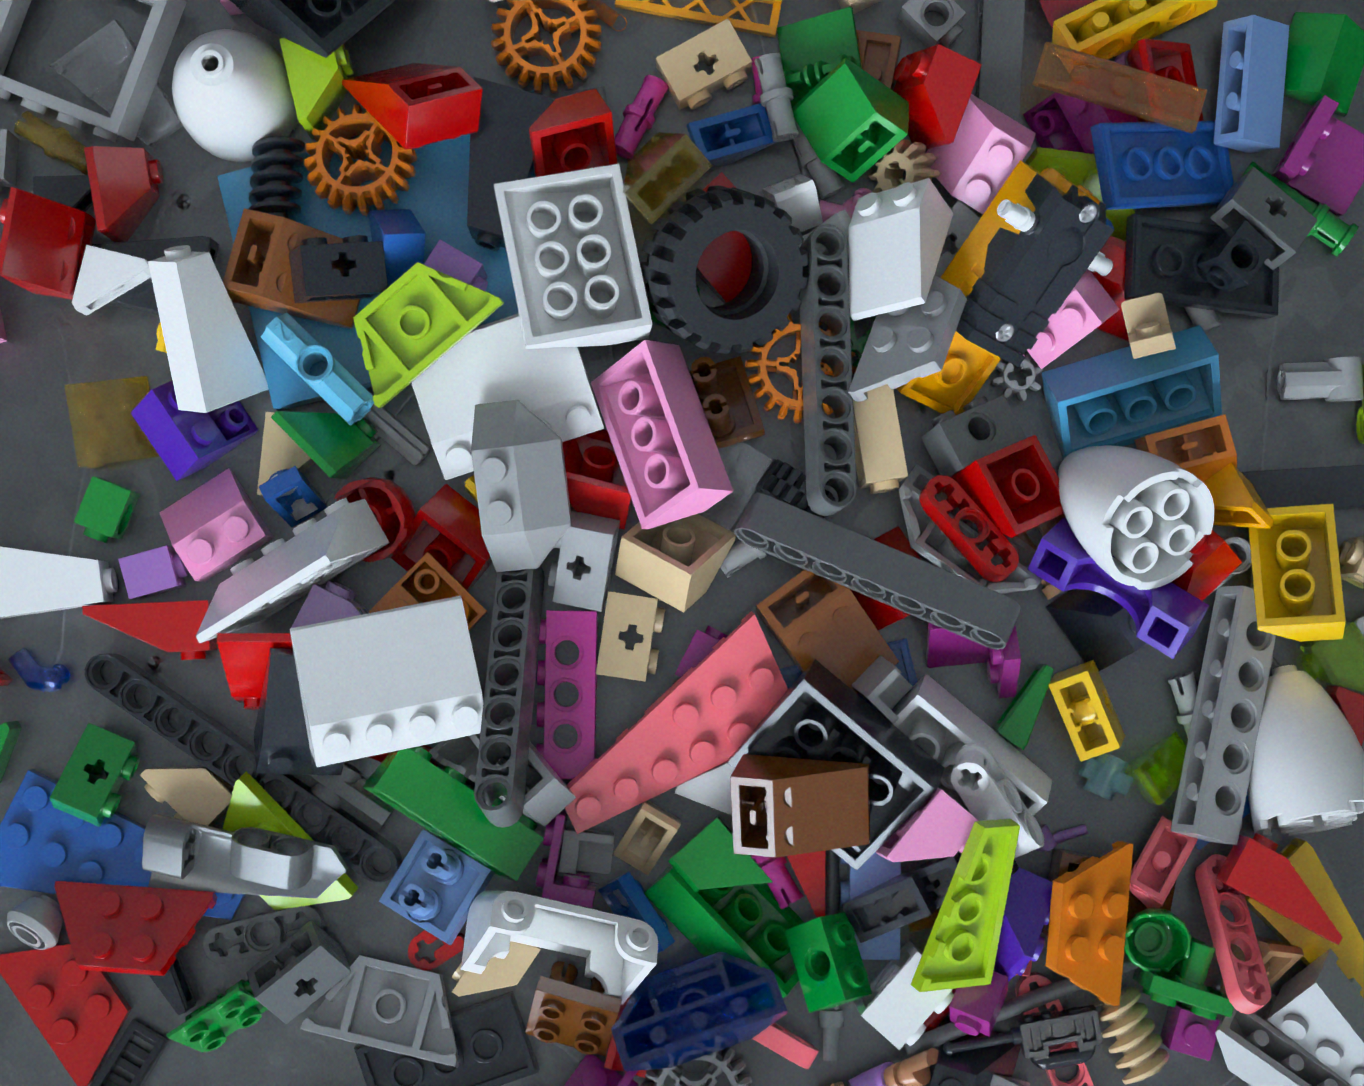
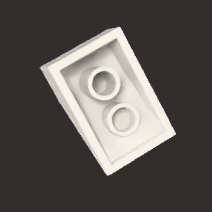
(895, 247)

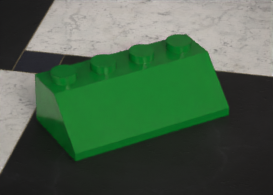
(449, 811)
(731, 920)

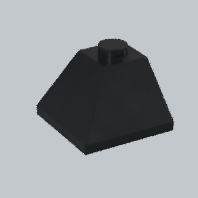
(1095, 626)
(973, 1066)

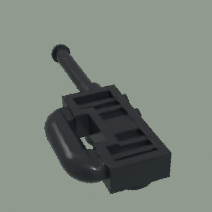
(1045, 1030)

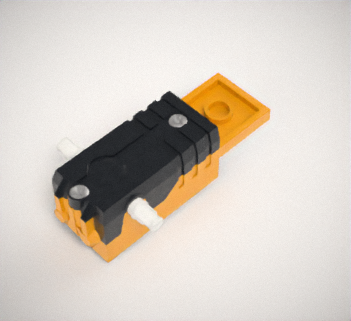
(1015, 276)

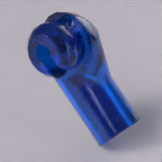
(37, 676)

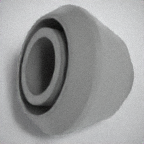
(36, 922)

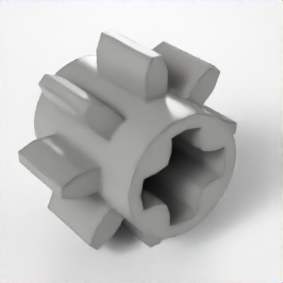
(1012, 386)

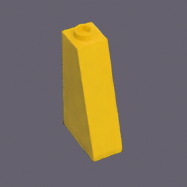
(1351, 948)

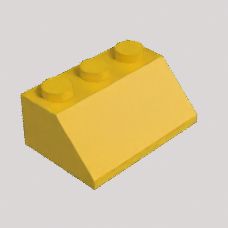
(1298, 574)

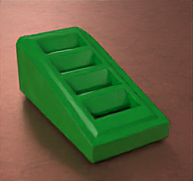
(1021, 714)

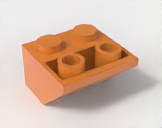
(1196, 447)
(427, 583)

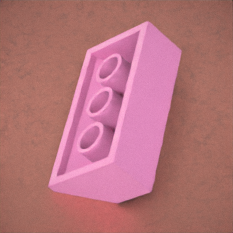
(660, 434)

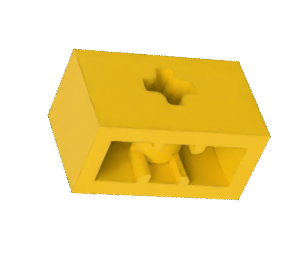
(1087, 710)

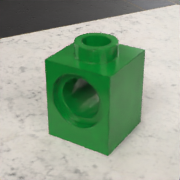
(106, 509)

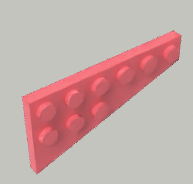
(684, 730)

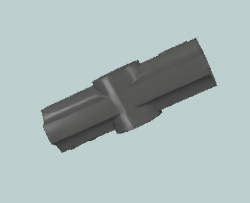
(347, 793)

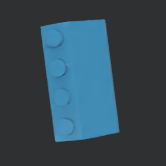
(1126, 398)

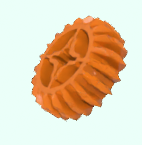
(531, 47)
(347, 188)
(781, 367)

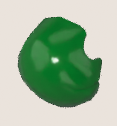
(1157, 940)

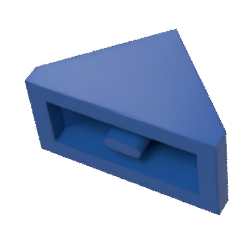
(732, 134)
(401, 239)

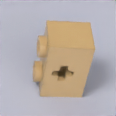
(714, 46)
(613, 656)

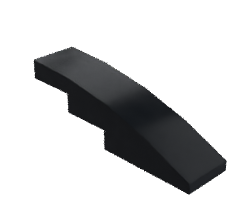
(1310, 486)
(902, 898)

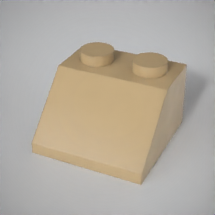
(674, 559)

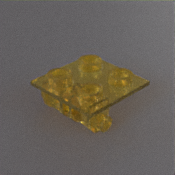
(104, 423)

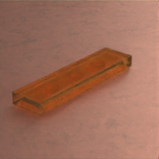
(1119, 87)

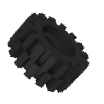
(786, 485)

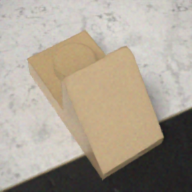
(1147, 325)

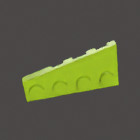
(971, 916)

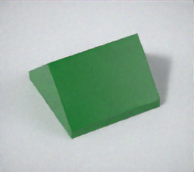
(1324, 58)

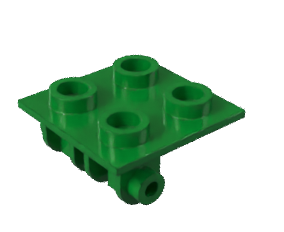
(815, 48)
(211, 1024)

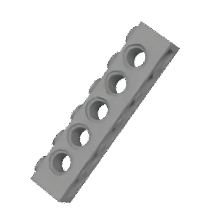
(1224, 721)

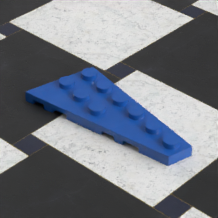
(52, 846)

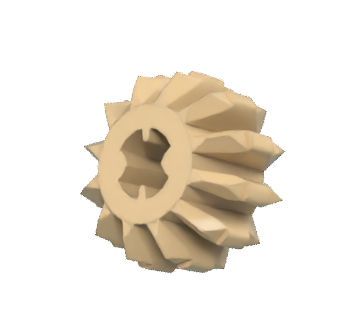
(901, 158)

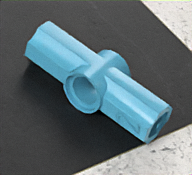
(301, 351)

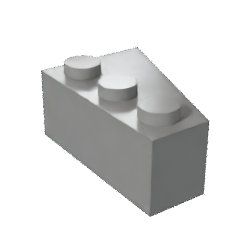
(544, 791)
(1324, 1016)

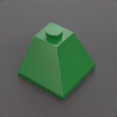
(330, 440)

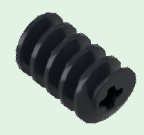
(275, 175)

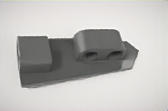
(236, 862)

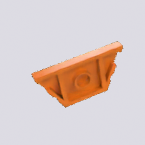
(1091, 923)

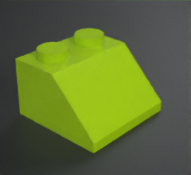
(315, 82)

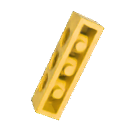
(1115, 26)

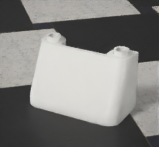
(615, 947)

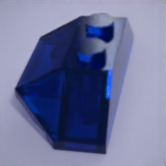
(696, 1012)

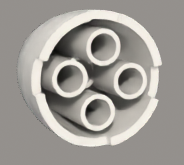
(232, 93)
(1136, 510)
(1304, 760)

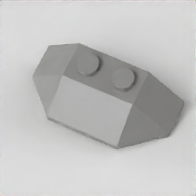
(518, 485)
(934, 545)
(1267, 1056)

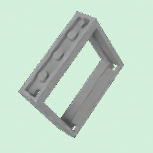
(136, 87)

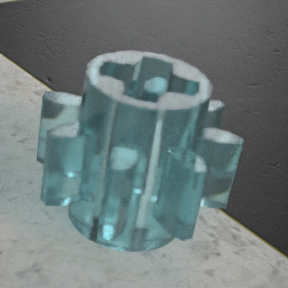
(1106, 776)

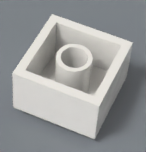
(898, 1007)

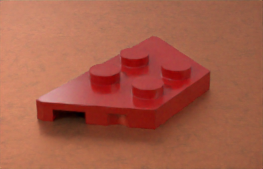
(129, 925)
(68, 1005)

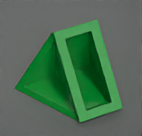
(711, 863)

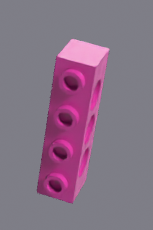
(581, 629)

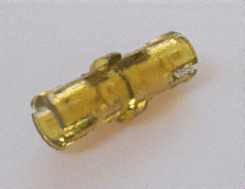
(54, 141)

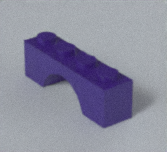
(1162, 615)

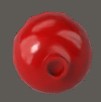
(390, 507)

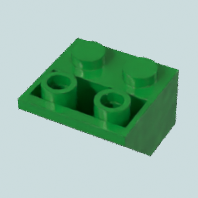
(852, 119)

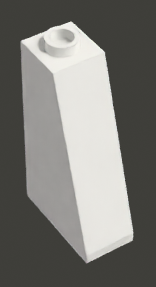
(202, 333)
(51, 582)

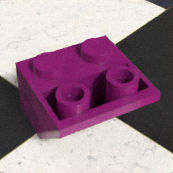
(1066, 122)

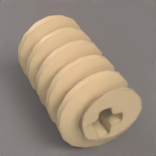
(1133, 1036)

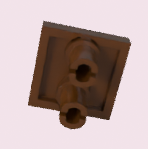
(727, 400)
(572, 1013)

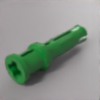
(1328, 227)

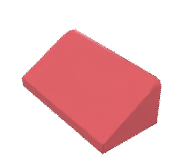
(1160, 864)

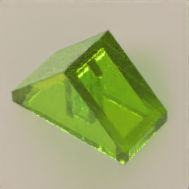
(1159, 769)

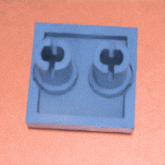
(436, 887)

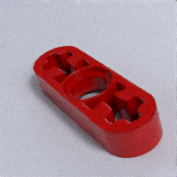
(970, 511)

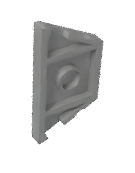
(909, 341)
(389, 1010)

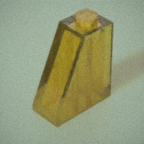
(663, 173)

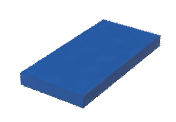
(1160, 165)

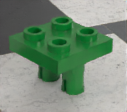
(1187, 985)

